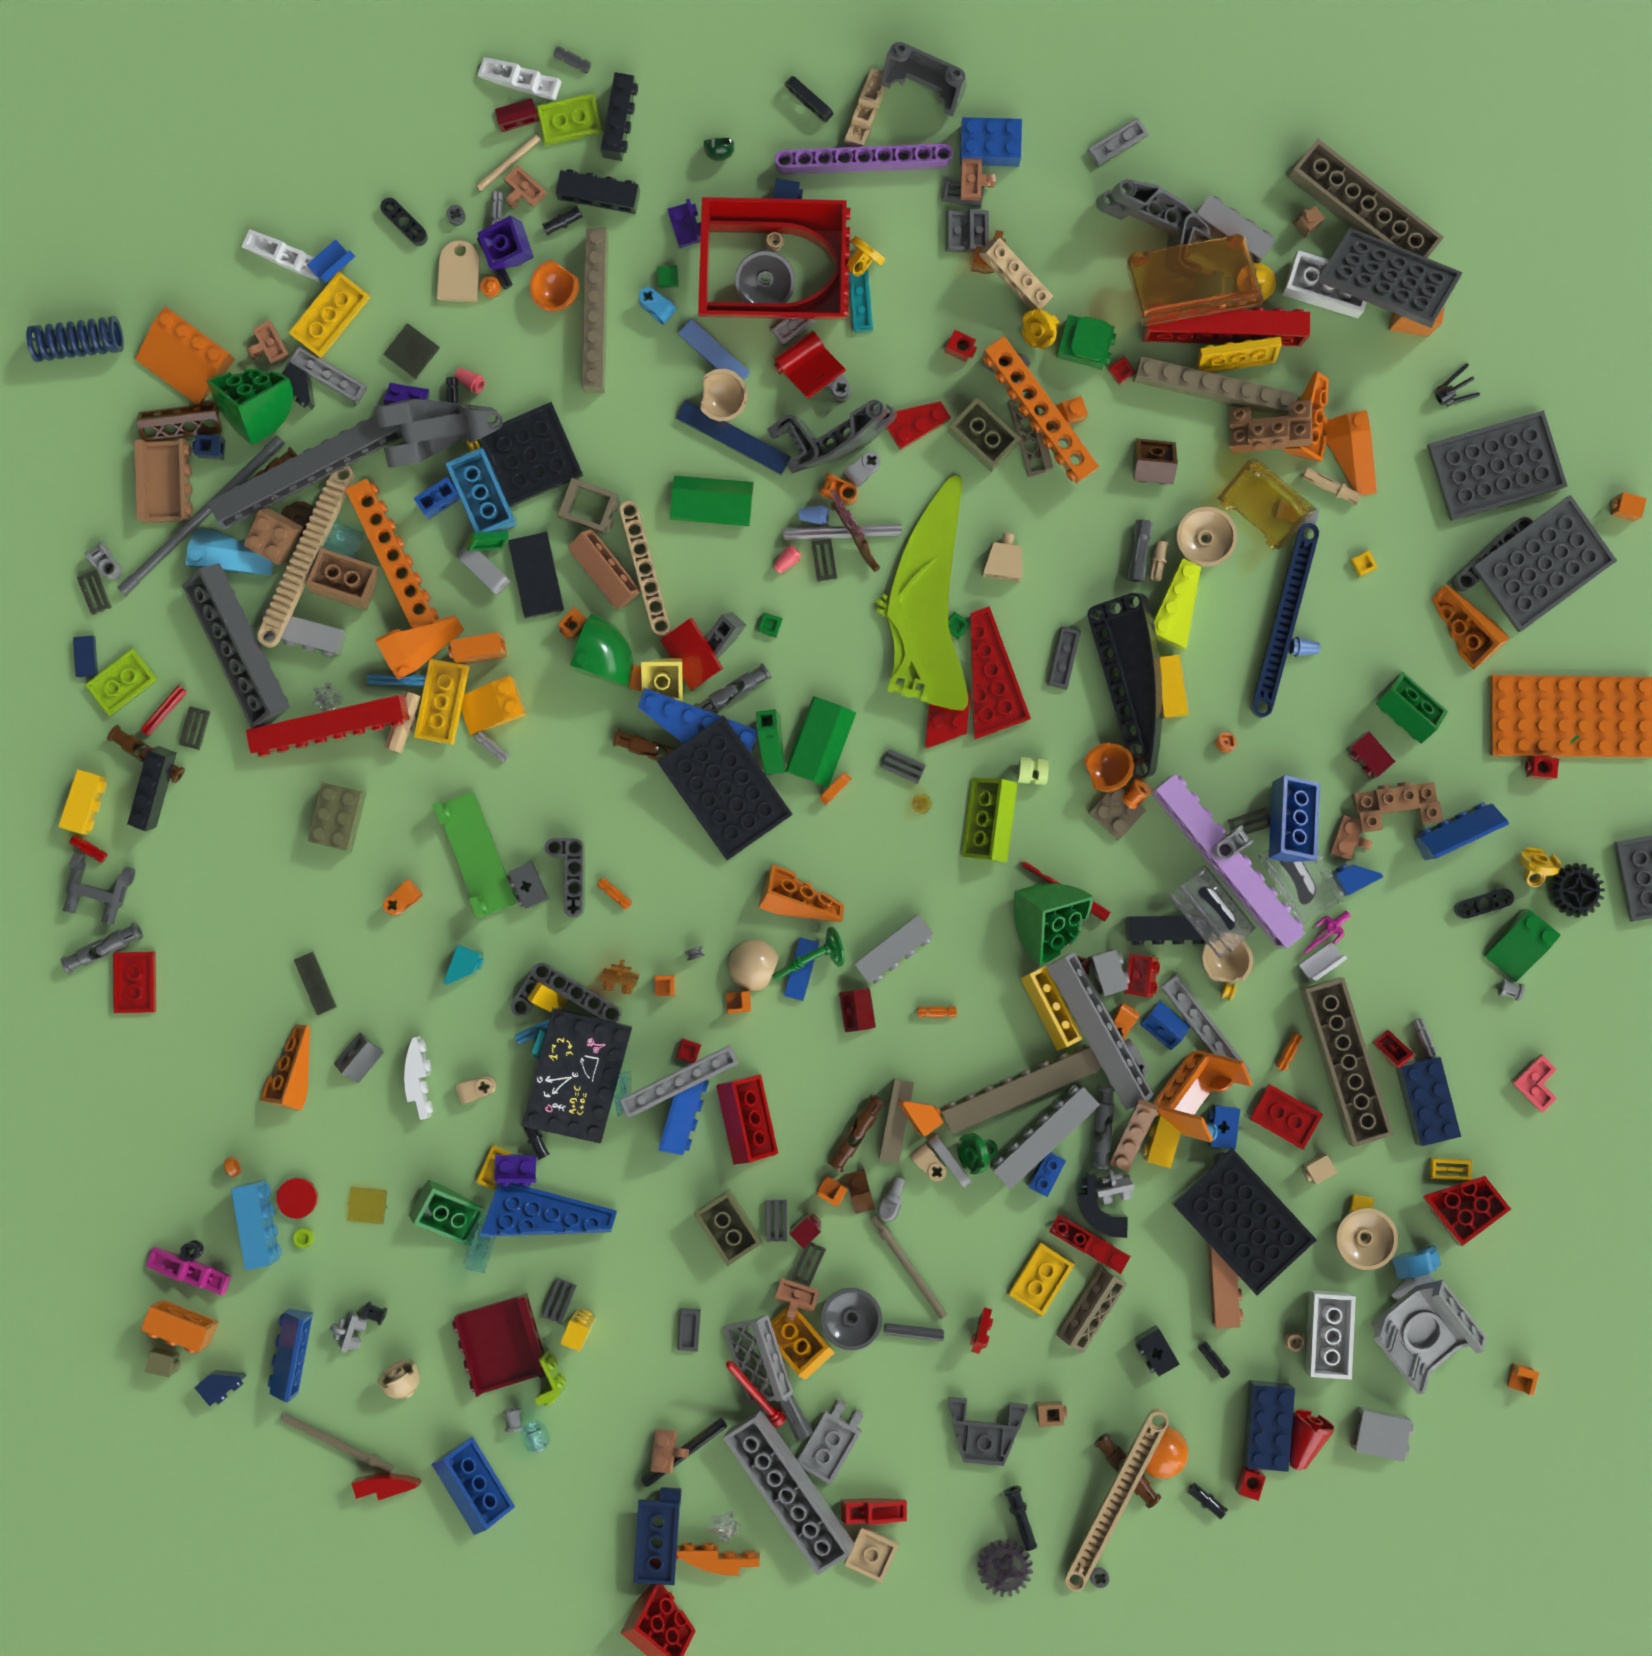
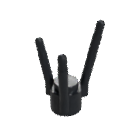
(1445, 394)

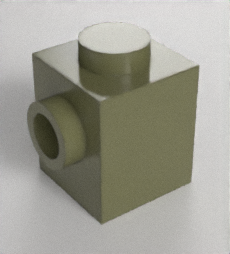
(162, 1362)

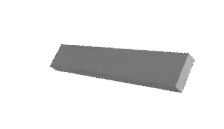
(1198, 1019)
(679, 1081)

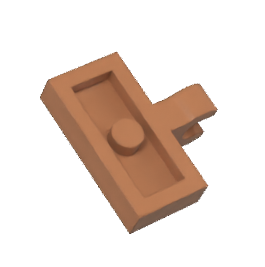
(973, 179)
(524, 188)
(269, 343)
(1347, 838)
(797, 1296)
(665, 1451)

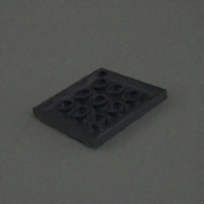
(531, 454)

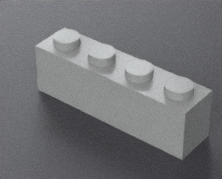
(1227, 222)
(311, 636)
(893, 949)

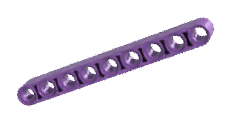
(871, 152)

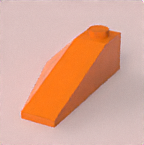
(1352, 445)
(1472, 630)
(791, 897)
(290, 1080)

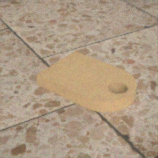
(458, 274)

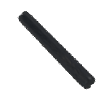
(693, 1445)

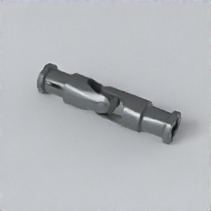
(723, 697)
(103, 947)
(1103, 1123)

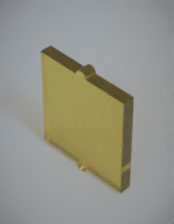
(367, 1205)

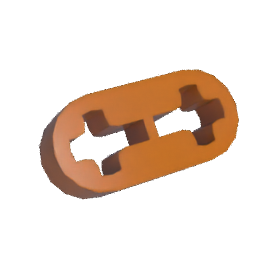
(835, 788)

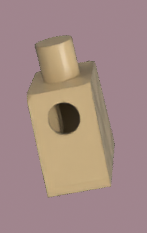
(1005, 560)

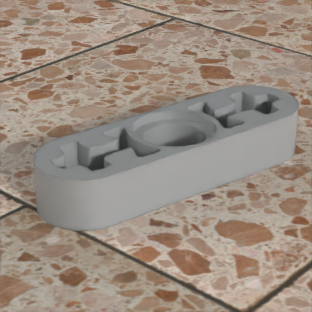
(950, 1161)

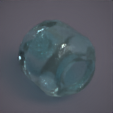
(535, 1436)

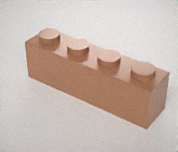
(604, 569)
(1224, 1293)

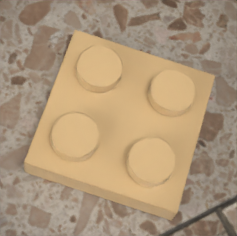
(872, 1554)

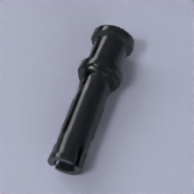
(1018, 1509)

